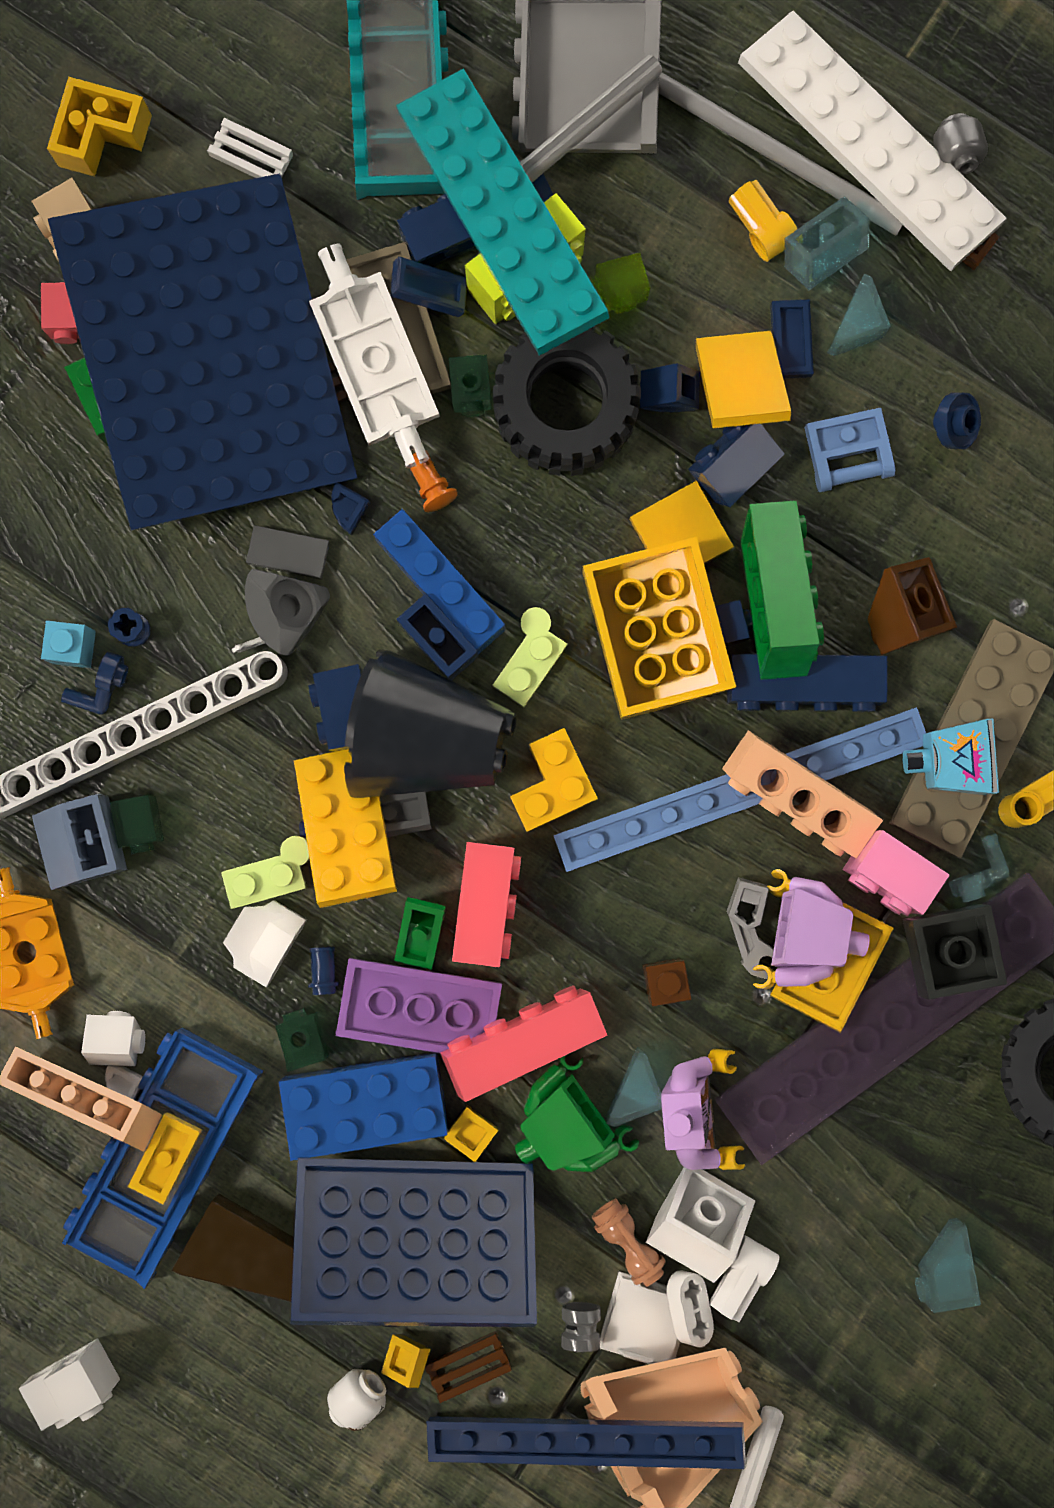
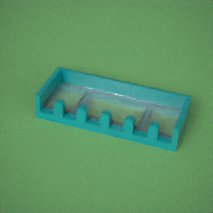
(392, 59)

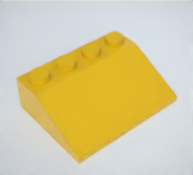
(658, 627)

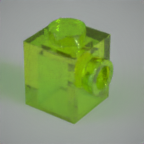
(622, 283)

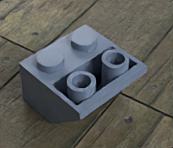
(78, 841)

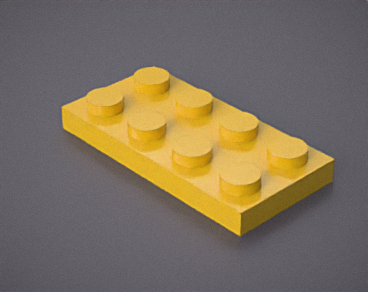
(342, 833)

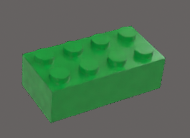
(780, 590)

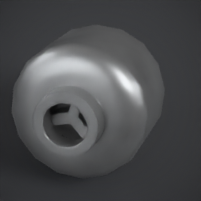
(961, 142)

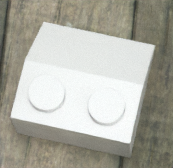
(701, 1223)

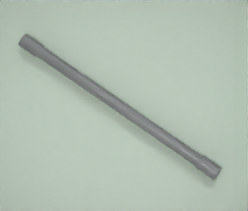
(777, 152)

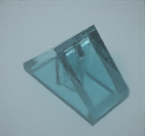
(863, 320)
(637, 1092)

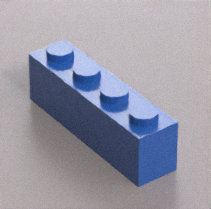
(439, 580)

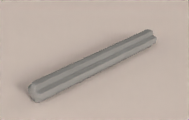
(591, 117)

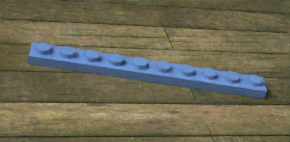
(718, 799)

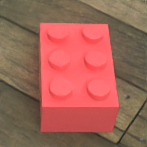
(485, 904)

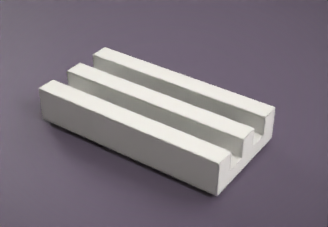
(222, 138)

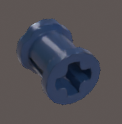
(119, 620)

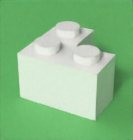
(71, 1387)

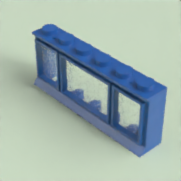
(127, 1227)

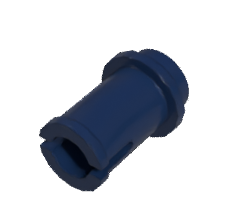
(323, 971)

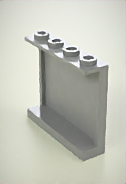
(575, 54)

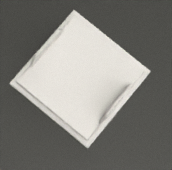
(639, 1322)

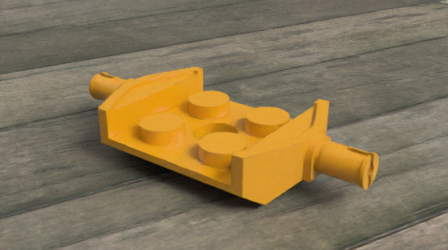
(48, 977)

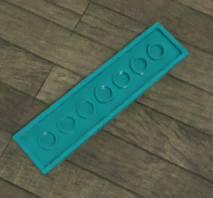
(502, 212)

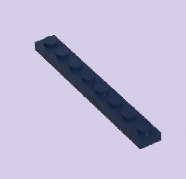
(587, 1442)

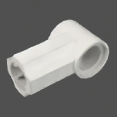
(751, 1268)

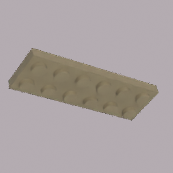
(1000, 685)

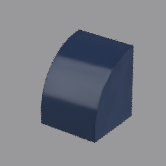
(670, 389)

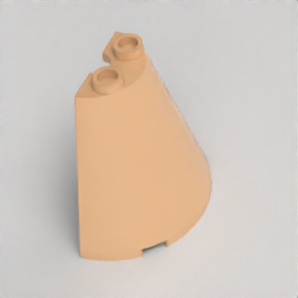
(673, 1390)

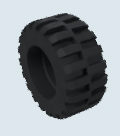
(561, 448)
(1022, 1068)

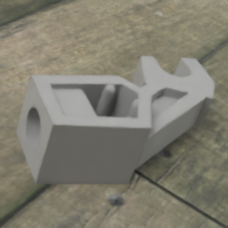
(749, 944)

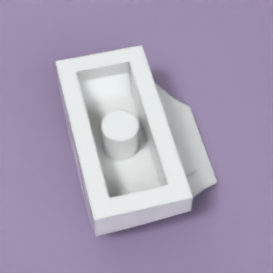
(263, 939)

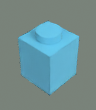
(68, 644)

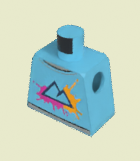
(957, 759)

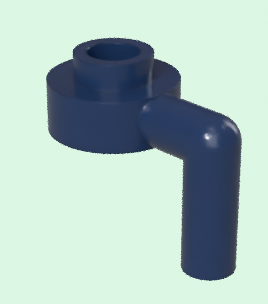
(110, 674)

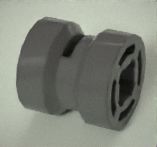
(580, 1327)

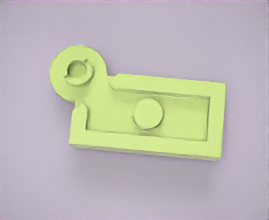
(532, 658)
(268, 877)

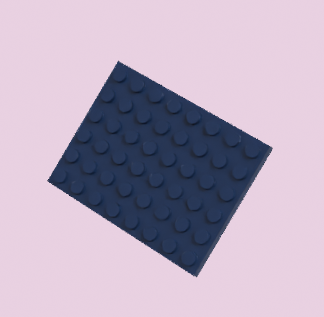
(203, 350)

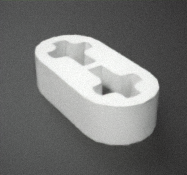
(690, 1308)

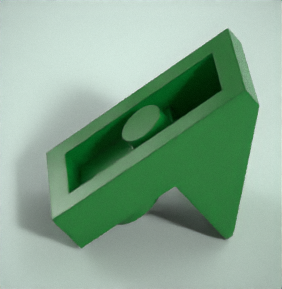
(420, 933)

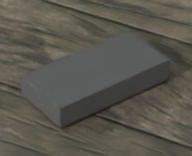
(287, 552)

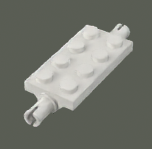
(373, 357)

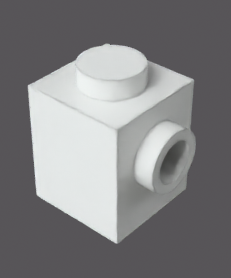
(112, 1039)

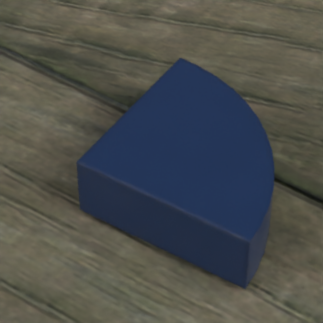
(348, 507)

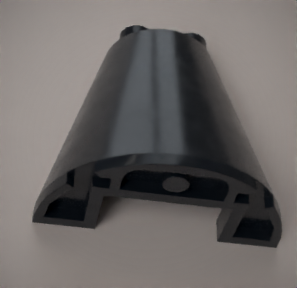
(421, 732)

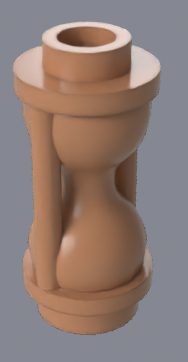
(618, 1228)

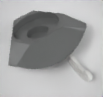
(281, 610)

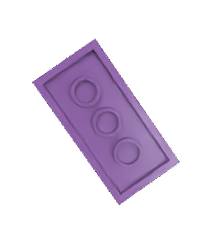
(413, 1005)

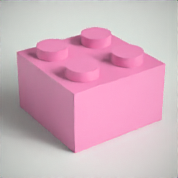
(896, 874)

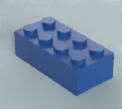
(364, 1106)

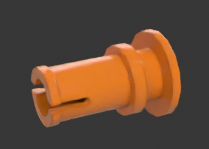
(432, 486)

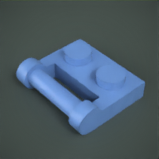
(847, 437)

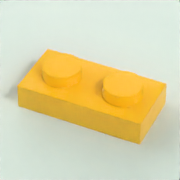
(165, 1158)

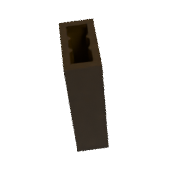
(239, 1251)

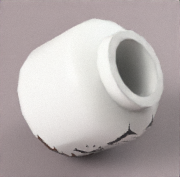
(356, 1399)

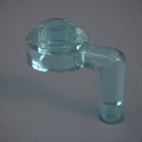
(972, 885)

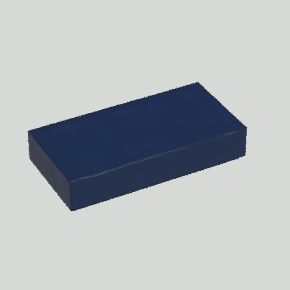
(428, 286)
(793, 337)

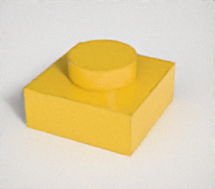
(471, 1133)
(405, 1361)

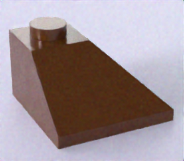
(909, 606)

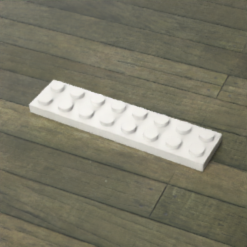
(871, 140)

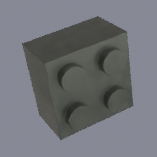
(955, 951)

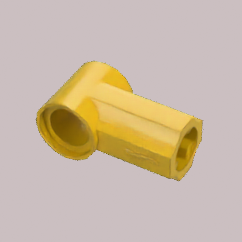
(762, 219)
(1038, 800)

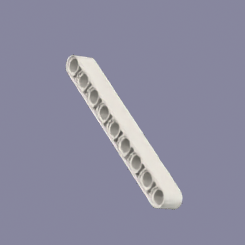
(148, 736)

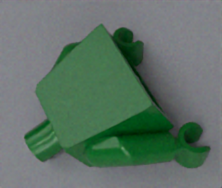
(566, 1125)

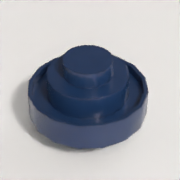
(957, 420)

